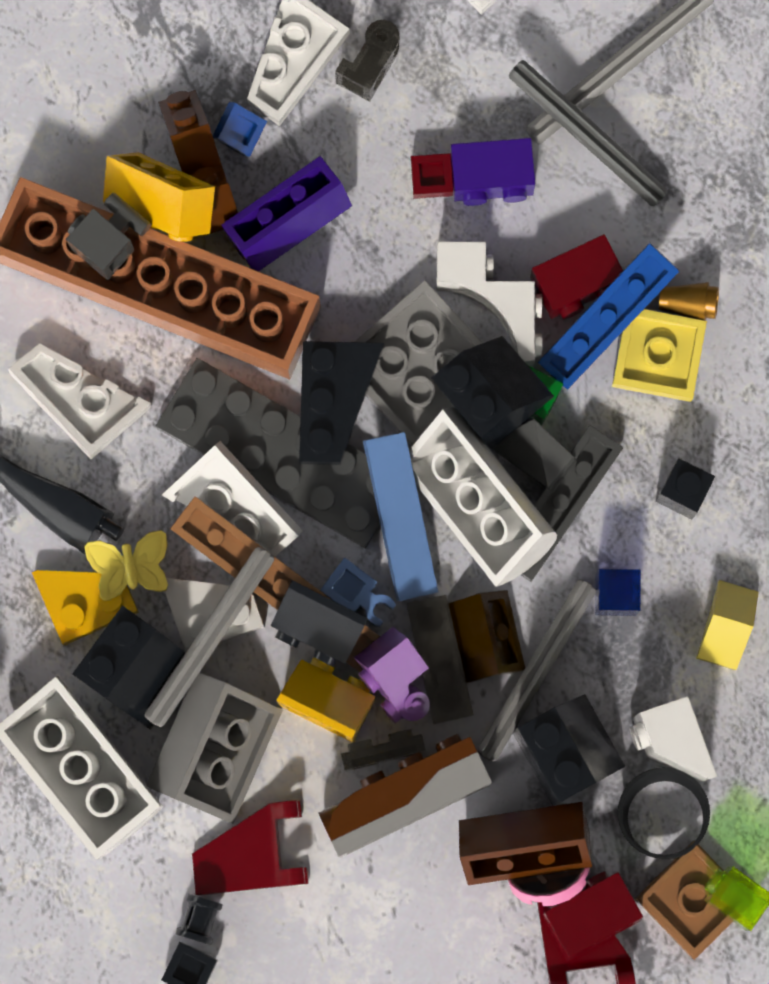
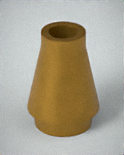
(691, 300)

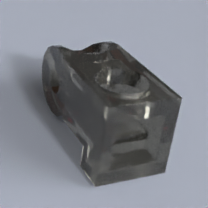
(372, 61)

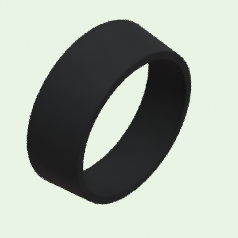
(658, 775)

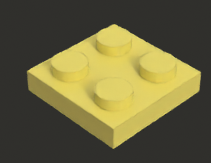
(660, 355)

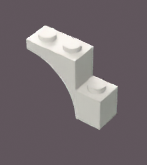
(464, 271)

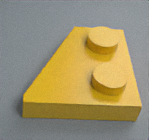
(76, 602)

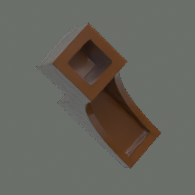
(197, 151)

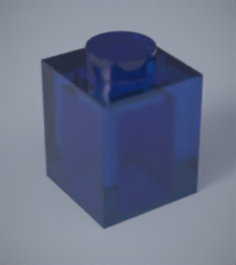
(618, 592)

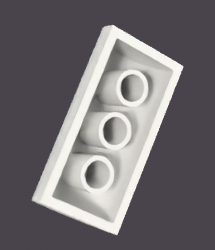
(479, 499)
(78, 768)

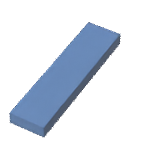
(400, 516)

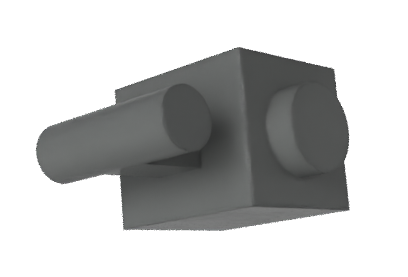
(103, 241)

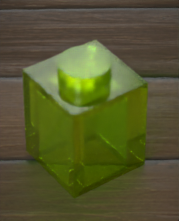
(737, 897)

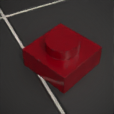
(431, 176)

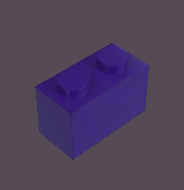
(492, 171)

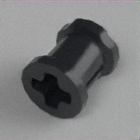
(199, 919)

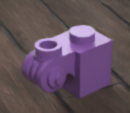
(390, 667)

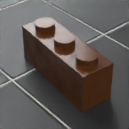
(524, 843)

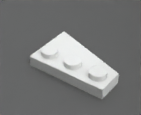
(296, 53)
(79, 402)
(236, 496)

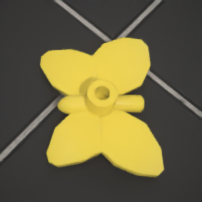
(129, 569)

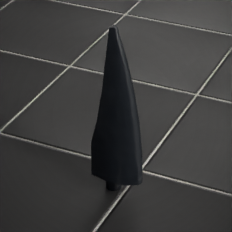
(59, 508)

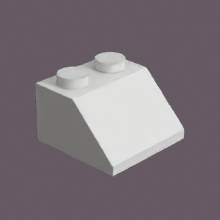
(673, 739)

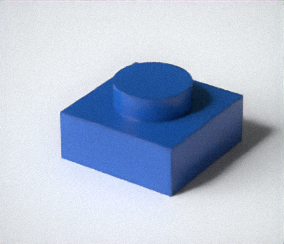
(239, 129)

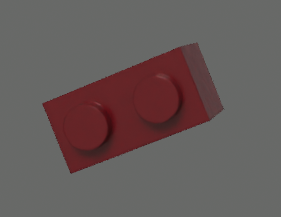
(576, 277)
(592, 915)

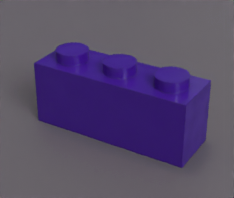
(287, 214)

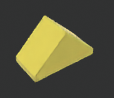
(728, 625)

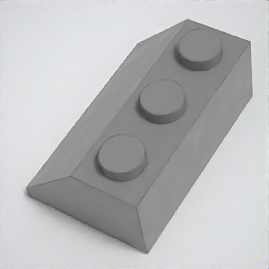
(214, 747)

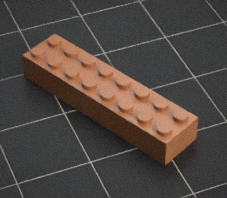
(163, 283)

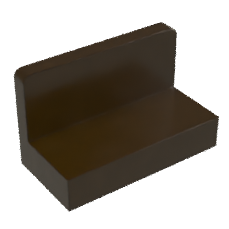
(486, 635)

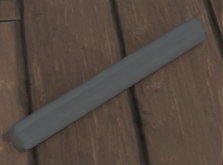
(587, 133)

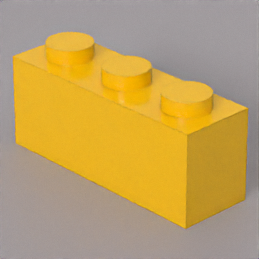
(161, 194)

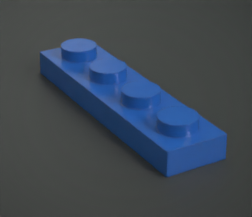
(608, 316)

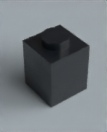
(685, 488)

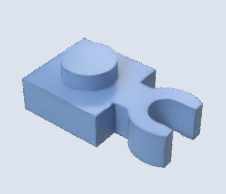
(354, 589)

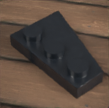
(331, 396)

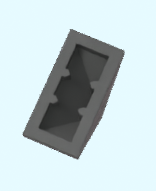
(535, 453)

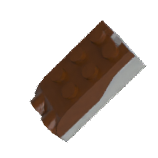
(406, 795)

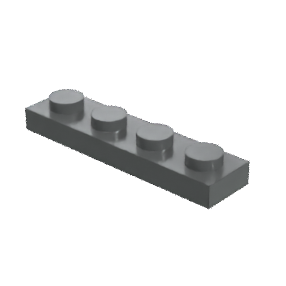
(564, 501)

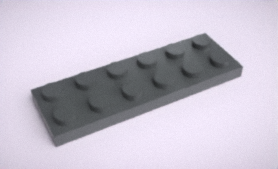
(267, 443)

